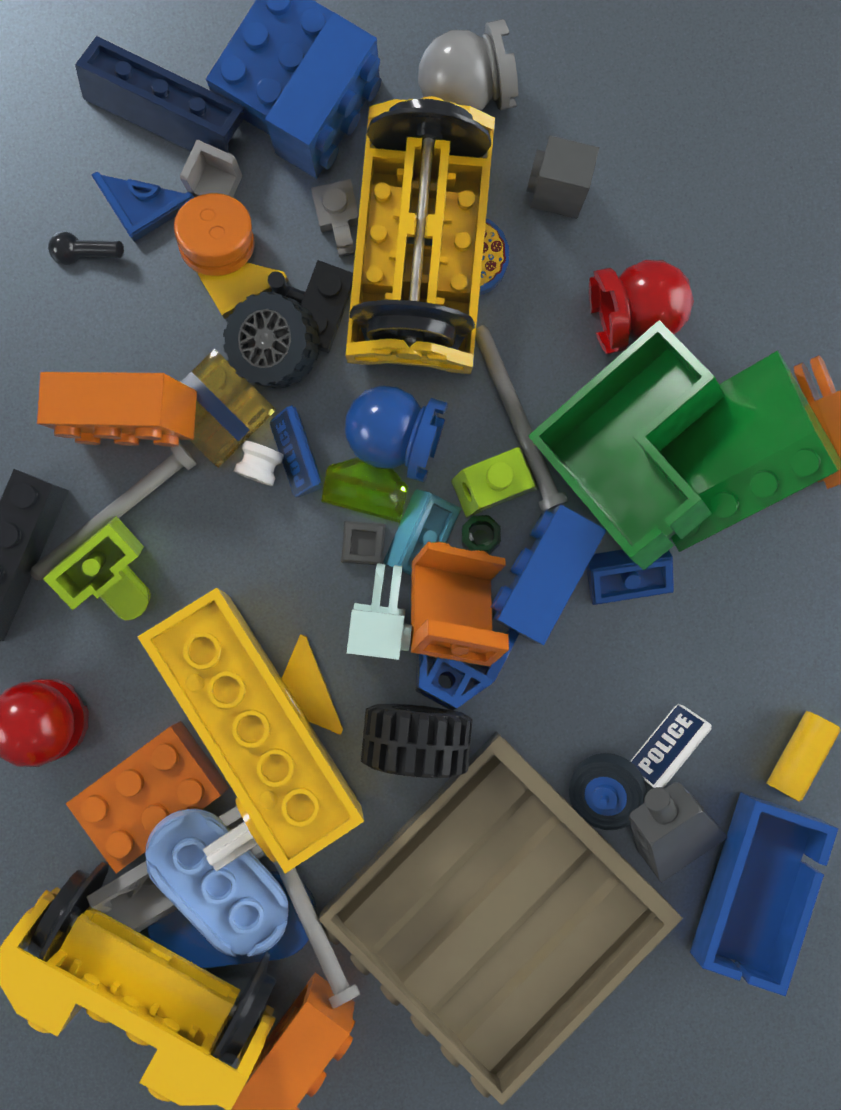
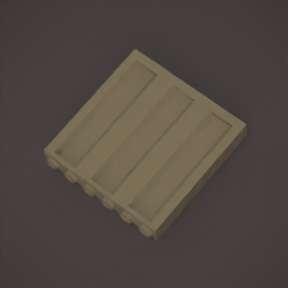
(498, 919)

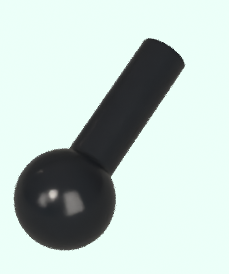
(67, 248)

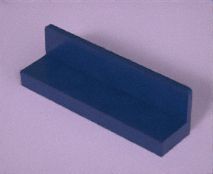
(155, 97)

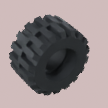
(416, 740)

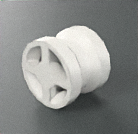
(258, 463)

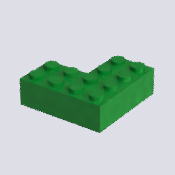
(612, 437)

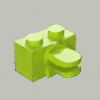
(103, 570)

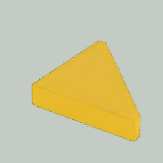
(235, 287)
(309, 687)

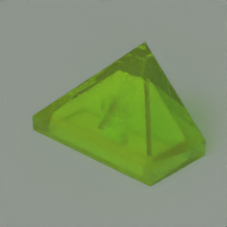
(365, 489)

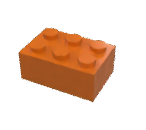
(117, 407)
(144, 789)
(299, 1050)

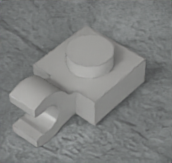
(336, 212)

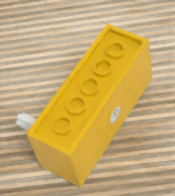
(255, 733)

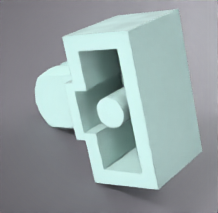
(380, 629)

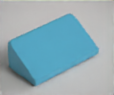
(424, 521)

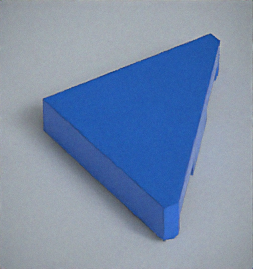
(140, 204)

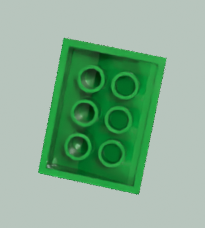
(751, 448)

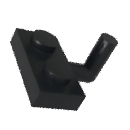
(324, 298)

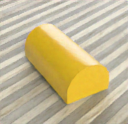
(803, 756)

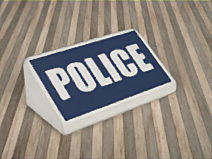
(670, 745)

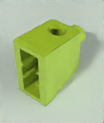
(493, 482)

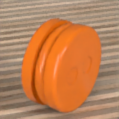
(214, 234)

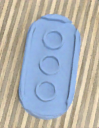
(234, 908)

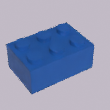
(266, 54)
(325, 96)
(547, 573)

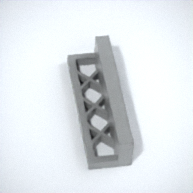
(136, 899)

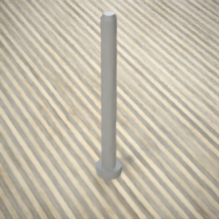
(519, 421)
(179, 459)
(318, 939)

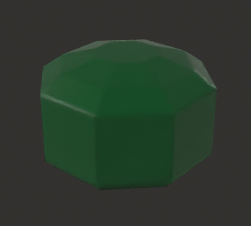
(481, 534)

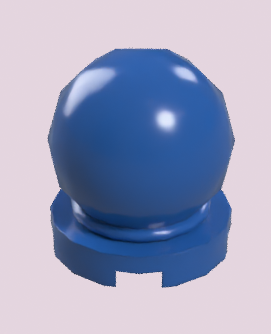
(392, 429)

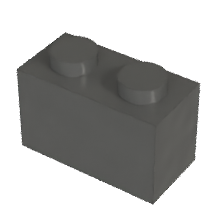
(562, 176)

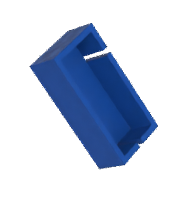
(762, 894)

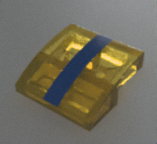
(225, 409)

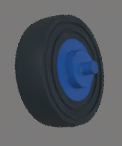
(606, 790)

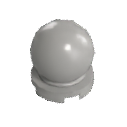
(470, 68)

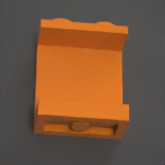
(454, 605)

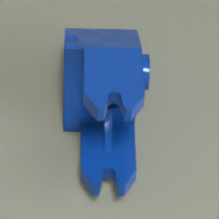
(465, 680)

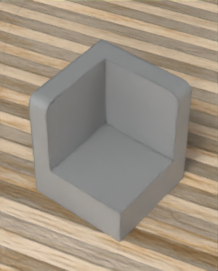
(210, 171)

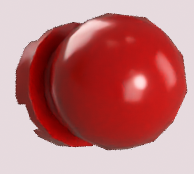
(638, 300)
(40, 722)

